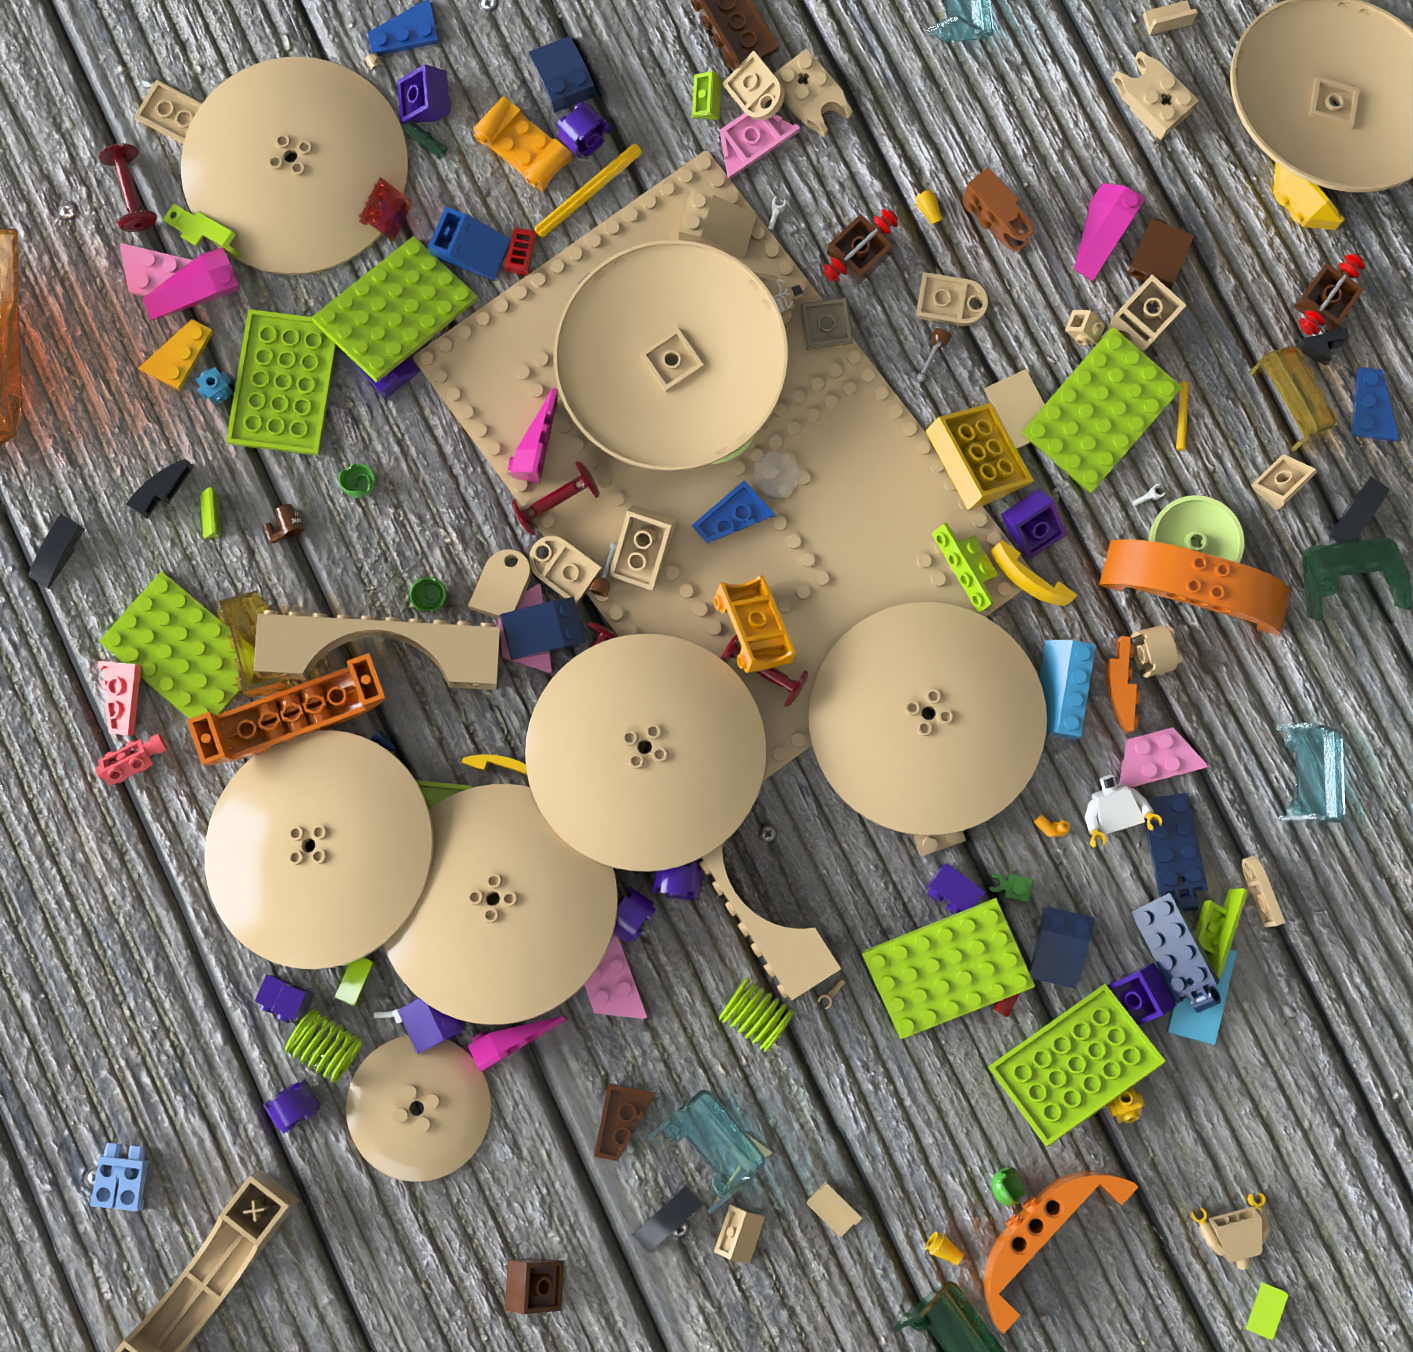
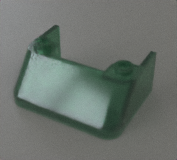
(1327, 562)
(951, 1321)

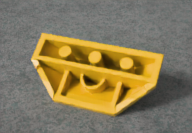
(1305, 201)

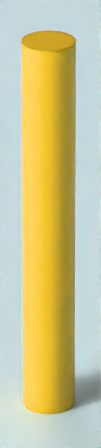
(1182, 416)

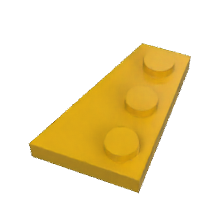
(178, 355)

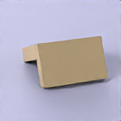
(1169, 17)
(833, 1209)
(739, 1234)

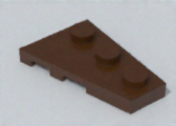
(619, 1119)

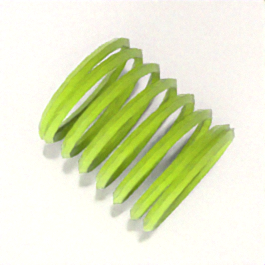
(743, 1014)
(305, 1034)

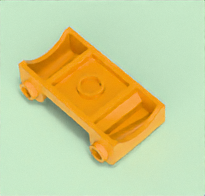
(522, 143)
(757, 624)

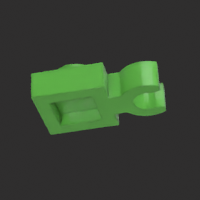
(1015, 887)

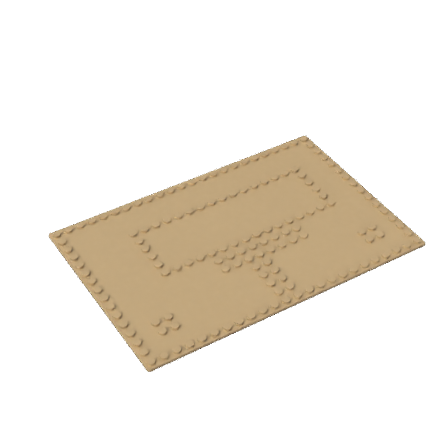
(838, 544)

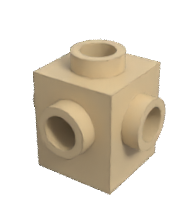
(1085, 327)

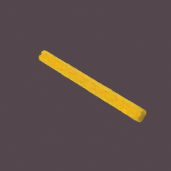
(588, 190)

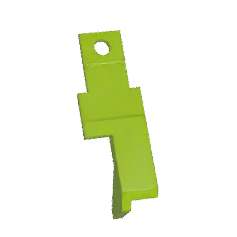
(199, 226)

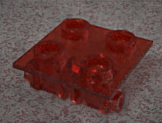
(385, 209)

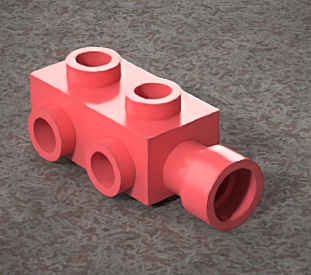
(129, 761)

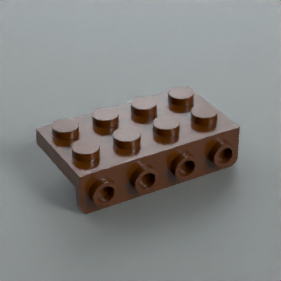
(736, 29)

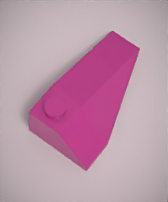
(1105, 224)
(196, 283)
(532, 450)
(498, 1045)

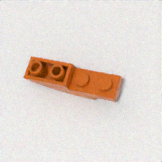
(1121, 694)

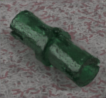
(425, 139)

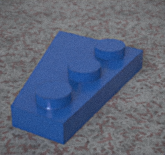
(405, 31)
(1372, 407)
(732, 514)

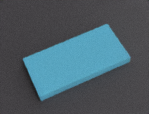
(1204, 1025)

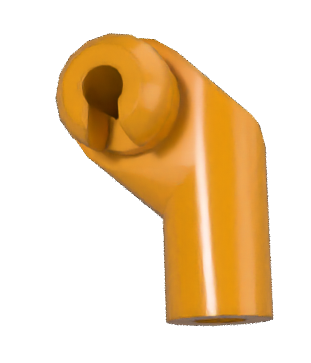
(1052, 829)

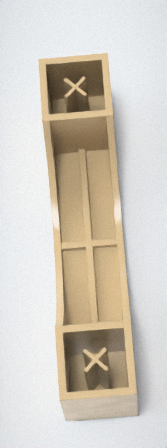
(295, 643)
(792, 955)
(216, 1268)

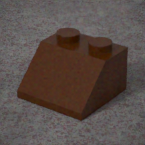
(534, 1285)

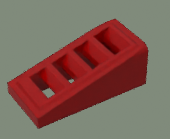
(519, 268)

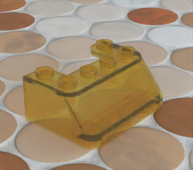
(1300, 393)
(241, 617)

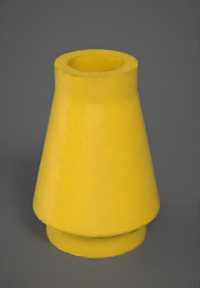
(929, 206)
(943, 1248)

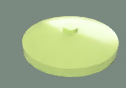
(1201, 526)

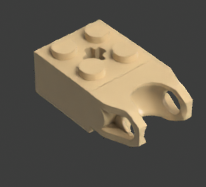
(1151, 91)
(814, 98)
(1140, 325)

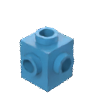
(214, 385)

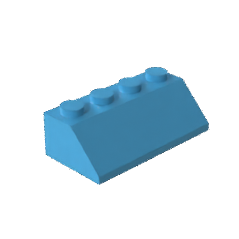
(1065, 685)

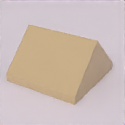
(1282, 480)

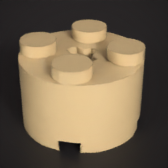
(1155, 650)

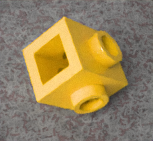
(1127, 1106)

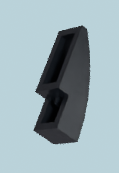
(160, 487)
(1359, 511)
(55, 550)
(667, 1218)

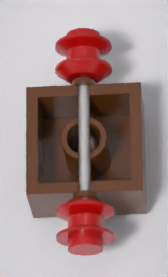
(860, 247)
(1330, 295)

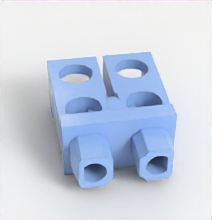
(120, 1179)

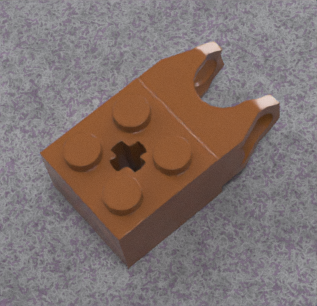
(997, 209)

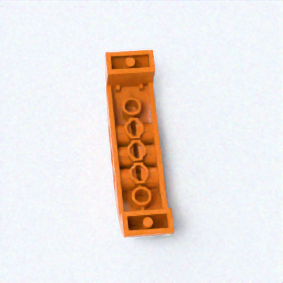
(1198, 581)
(288, 714)
(1007, 1260)

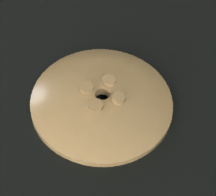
(453, 1116)

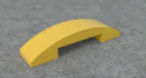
(1007, 557)
(482, 762)

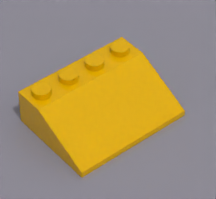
(978, 455)

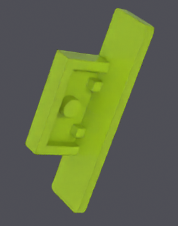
(968, 563)
(1218, 925)

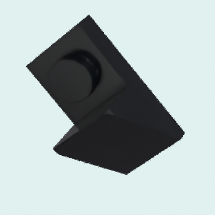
(1318, 346)

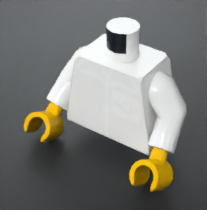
(1116, 809)

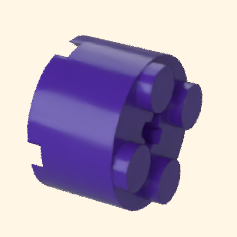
(583, 130)
(679, 882)
(631, 914)
(291, 1105)

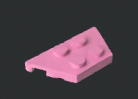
(749, 140)
(148, 268)
(541, 662)
(1157, 758)
(613, 987)

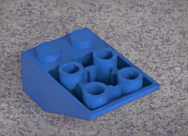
(468, 244)

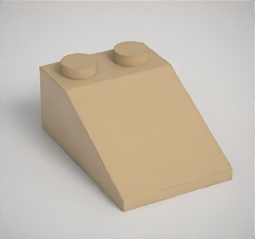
(717, 223)
(642, 547)

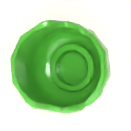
(357, 480)
(428, 594)
(1007, 1186)

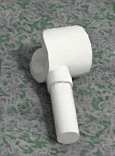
(776, 211)
(1150, 495)
(388, 1015)

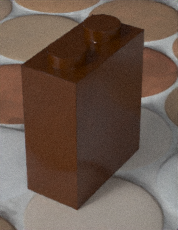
(1160, 252)

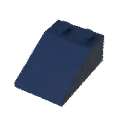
(562, 74)
(542, 628)
(1061, 947)

